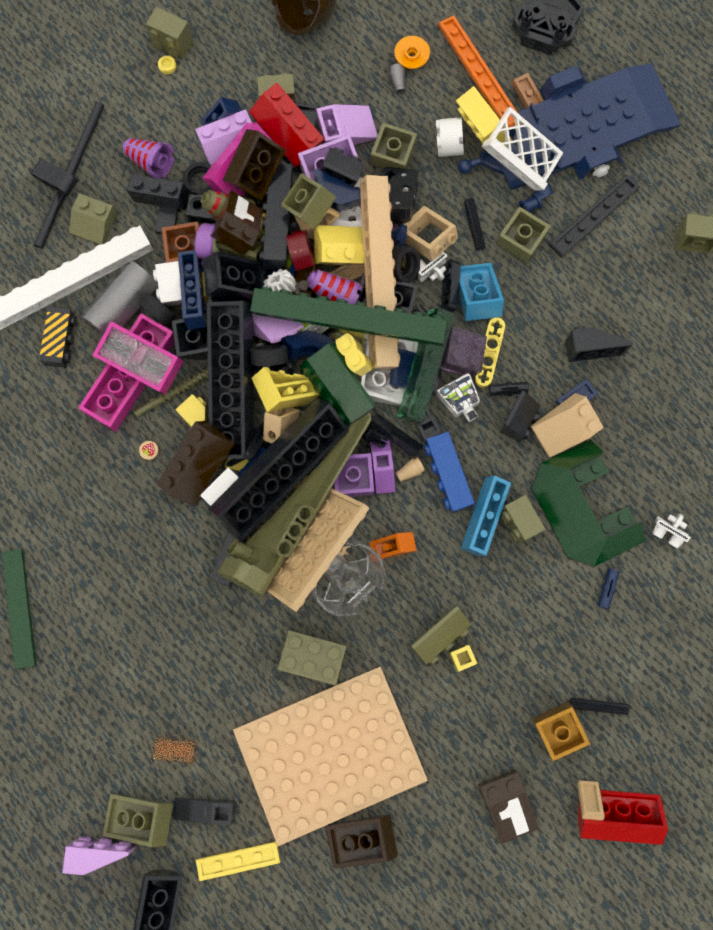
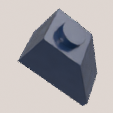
(221, 109)

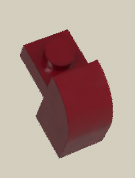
(300, 249)

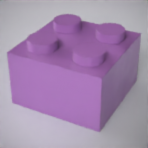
(356, 476)

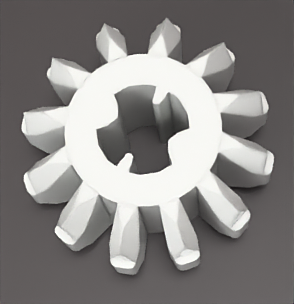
(280, 281)

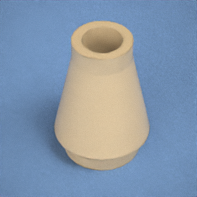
(410, 469)

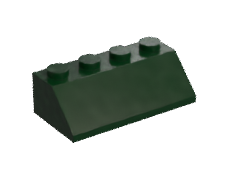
(337, 384)

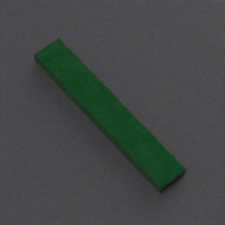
(18, 609)

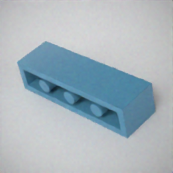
(485, 516)

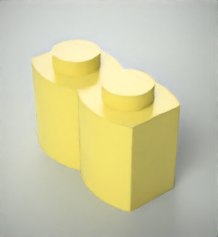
(354, 355)

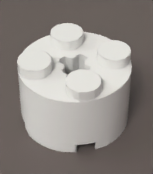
(449, 137)

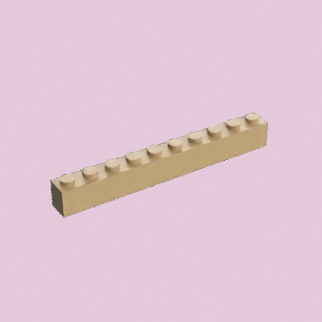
(379, 263)

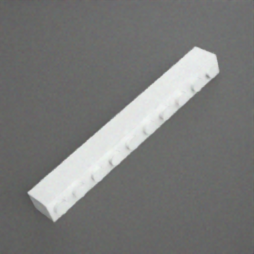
(73, 275)

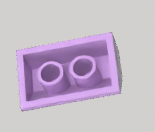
(219, 134)
(314, 157)

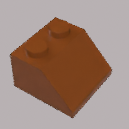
(179, 239)

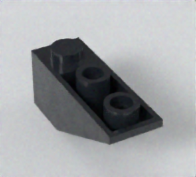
(205, 810)

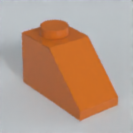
(394, 545)

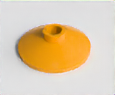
(412, 45)

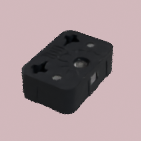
(402, 192)

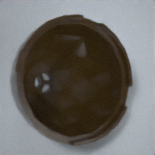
(291, 15)

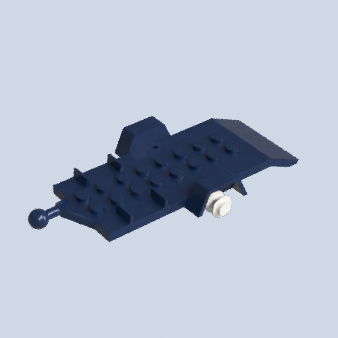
(596, 116)

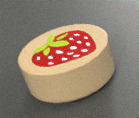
(149, 450)

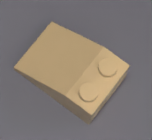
(567, 425)

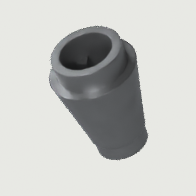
(397, 76)

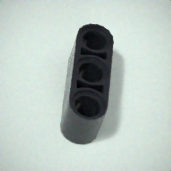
(54, 177)

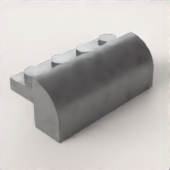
(120, 297)

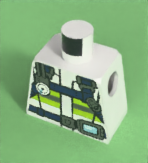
(460, 397)

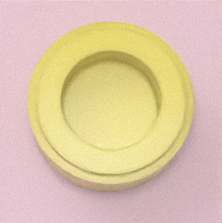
(167, 64)

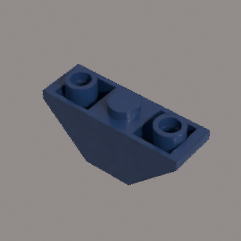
(346, 195)

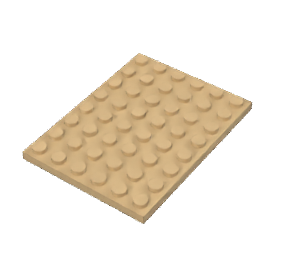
(329, 756)

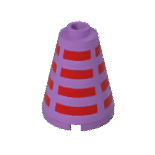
(150, 156)
(334, 286)

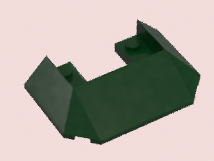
(569, 513)

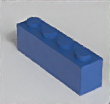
(449, 471)

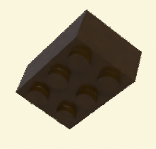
(254, 164)

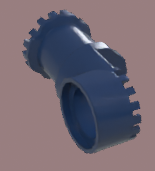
(534, 201)

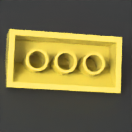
(338, 245)

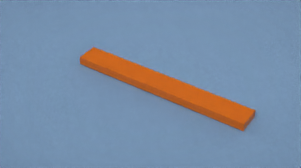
(476, 68)

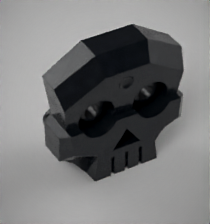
(543, 29)

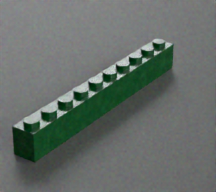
(349, 317)

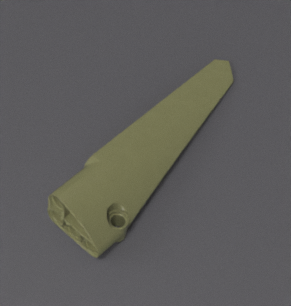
(260, 558)

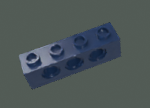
(192, 290)

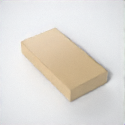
(590, 800)

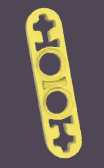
(491, 353)

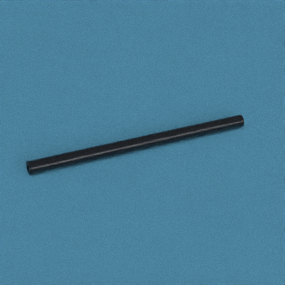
(72, 168)

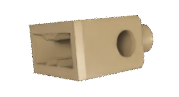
(277, 422)

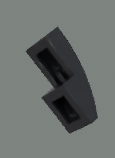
(429, 427)

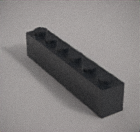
(276, 221)

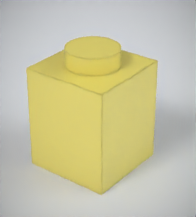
(462, 658)

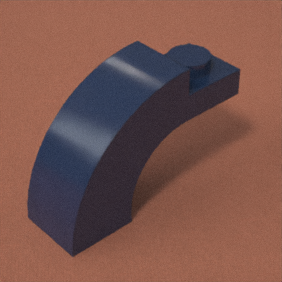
(305, 343)

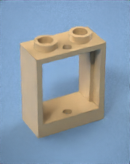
(442, 242)

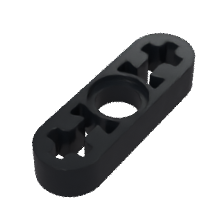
(450, 286)

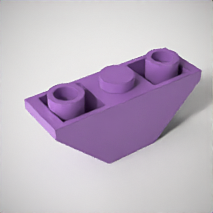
(383, 468)

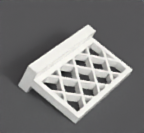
(516, 164)

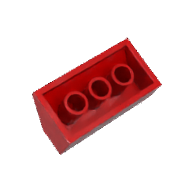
(285, 123)
(627, 819)

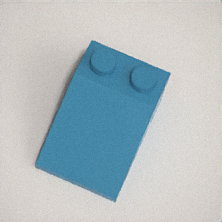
(480, 292)

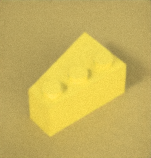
(283, 390)

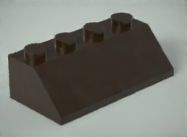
(195, 463)

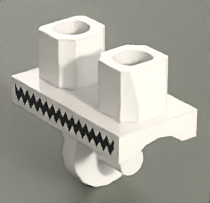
(433, 269)
(678, 535)

